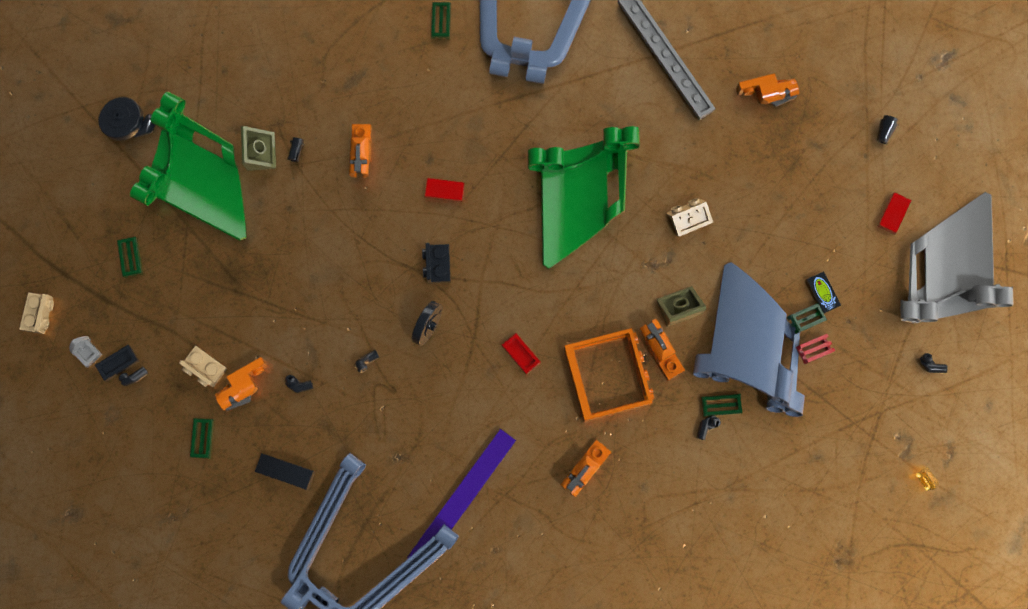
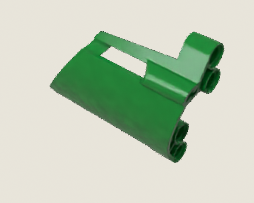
(191, 175)
(576, 190)

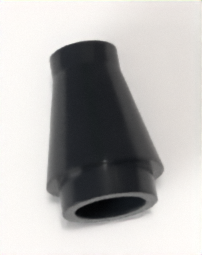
(886, 129)

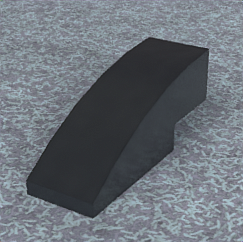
(285, 471)

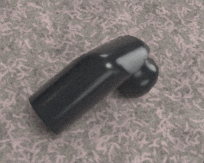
(147, 127)
(361, 363)
(931, 367)
(127, 380)
(298, 386)
(706, 425)

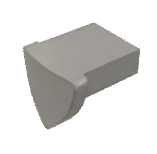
(84, 350)

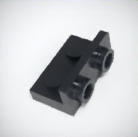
(437, 263)

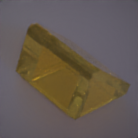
(928, 479)

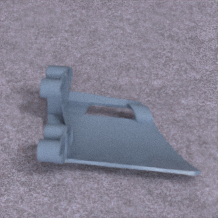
(751, 342)

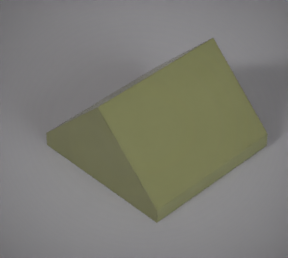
(258, 149)
(681, 306)

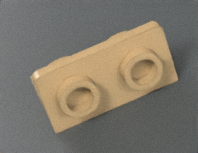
(690, 216)
(36, 313)
(203, 366)

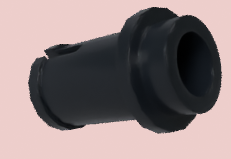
(295, 149)

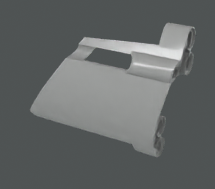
(956, 267)

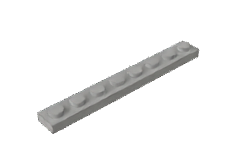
(667, 57)

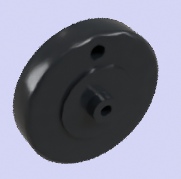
(121, 118)
(427, 323)

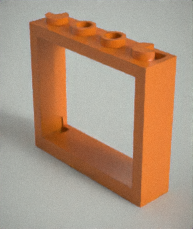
(637, 358)

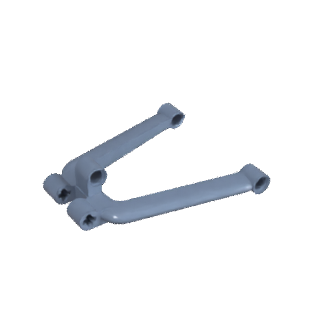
(520, 51)
(304, 590)

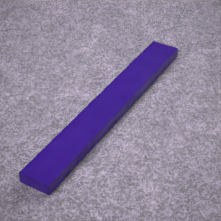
(469, 487)

